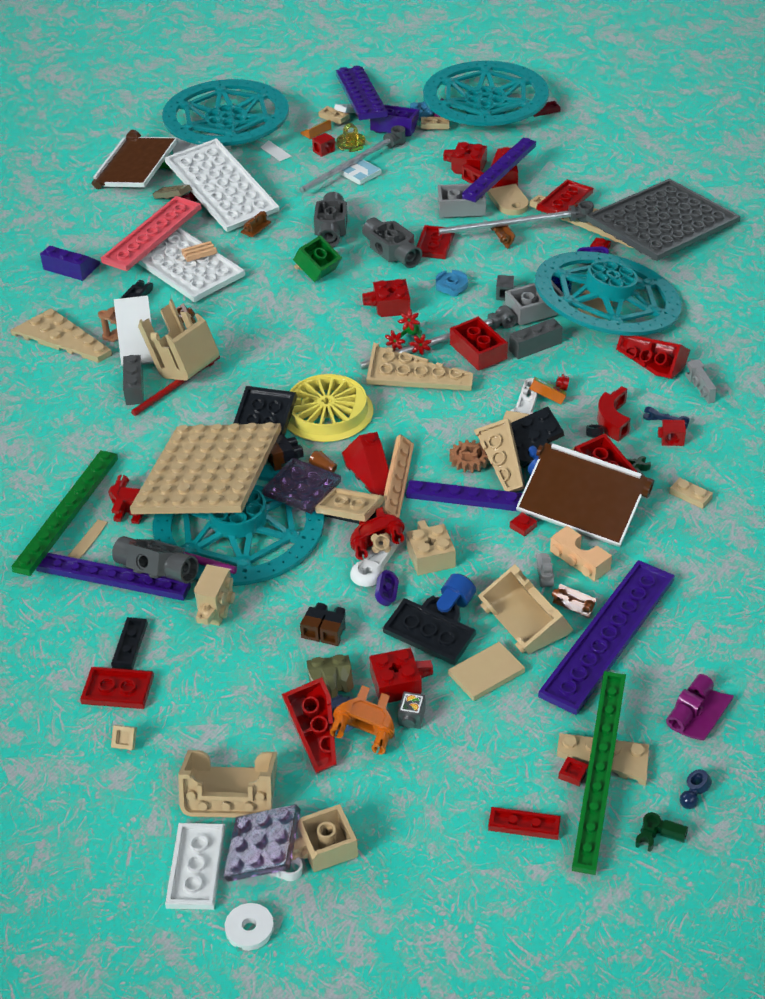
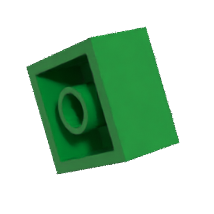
(317, 258)

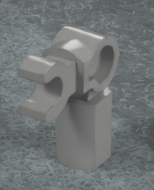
(545, 570)

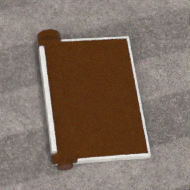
(133, 161)
(583, 493)

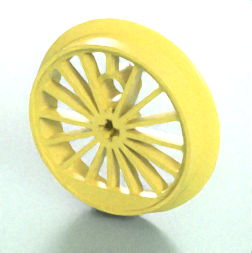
(347, 399)

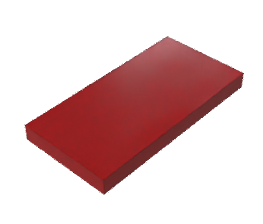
(563, 196)

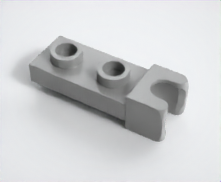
(701, 380)

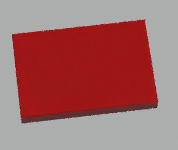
(433, 244)
(117, 687)

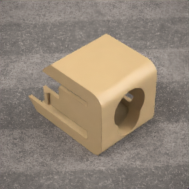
(180, 351)

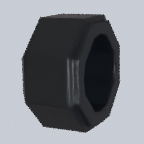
(594, 430)

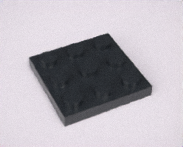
(265, 406)

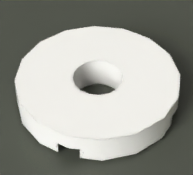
(247, 914)

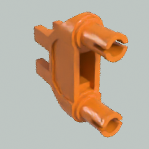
(366, 717)

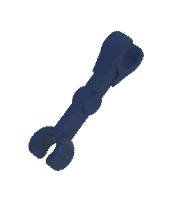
(655, 415)

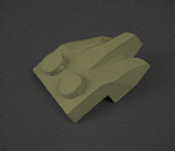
(335, 672)

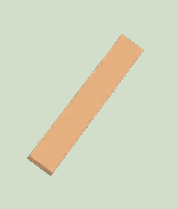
(397, 476)

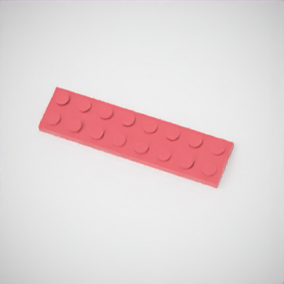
(150, 233)

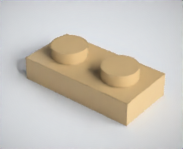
(330, 113)
(434, 123)
(691, 493)

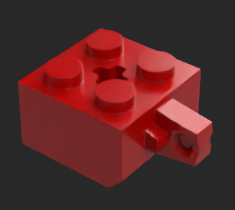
(466, 153)
(388, 297)
(398, 673)

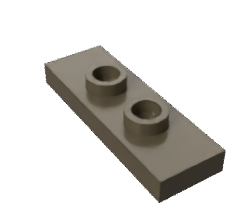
(171, 191)

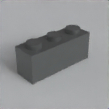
(535, 338)
(133, 379)

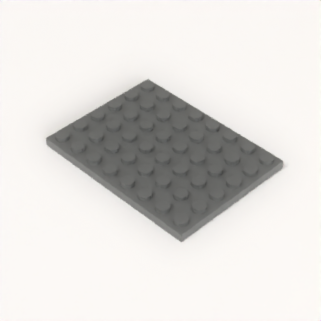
(662, 219)

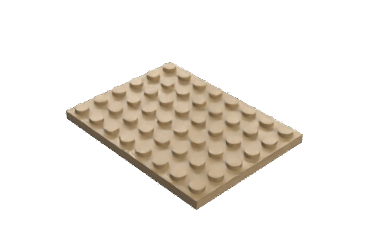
(207, 469)

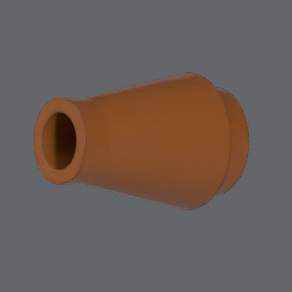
(320, 460)

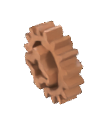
(468, 456)

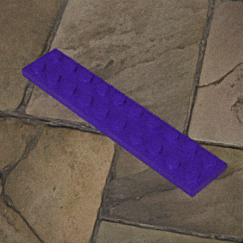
(361, 93)
(606, 637)

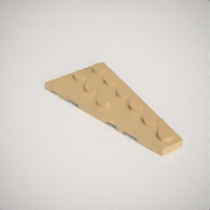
(59, 333)
(409, 370)

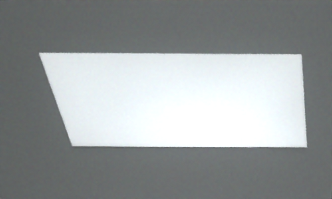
(275, 151)

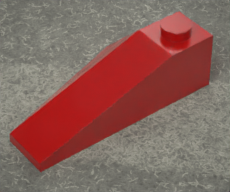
(657, 356)
(368, 462)
(313, 718)

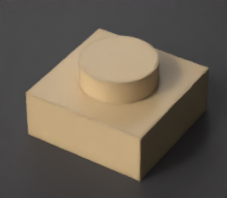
(123, 737)

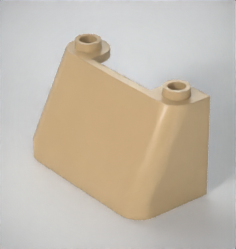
(524, 611)
(226, 790)

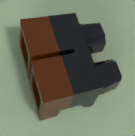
(284, 451)
(323, 624)

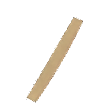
(88, 539)

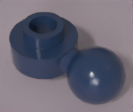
(698, 782)

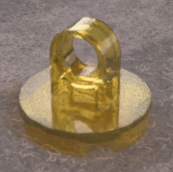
(352, 140)

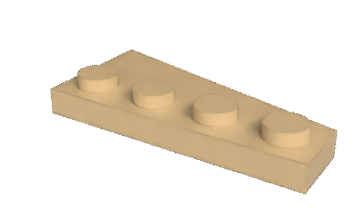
(501, 449)
(628, 761)

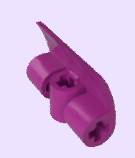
(698, 709)

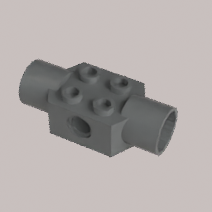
(331, 218)
(392, 242)
(155, 559)

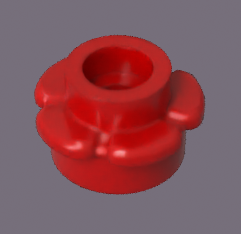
(562, 382)

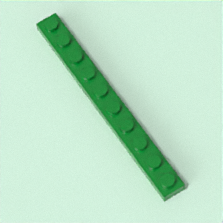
(64, 513)
(599, 774)

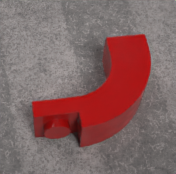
(613, 422)

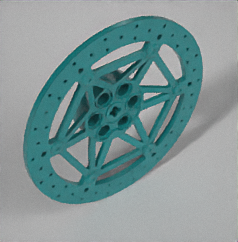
(486, 103)
(229, 119)
(611, 280)
(245, 525)

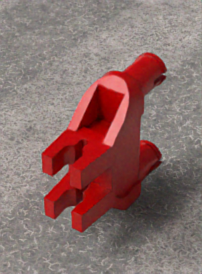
(122, 498)
(383, 523)

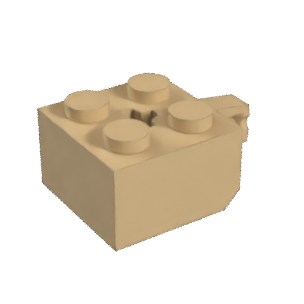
(430, 548)
(213, 595)
(325, 839)

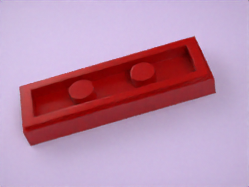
(524, 823)

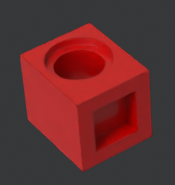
(323, 144)
(672, 432)

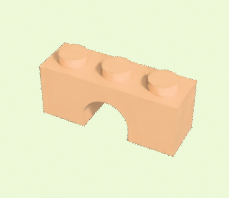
(591, 563)

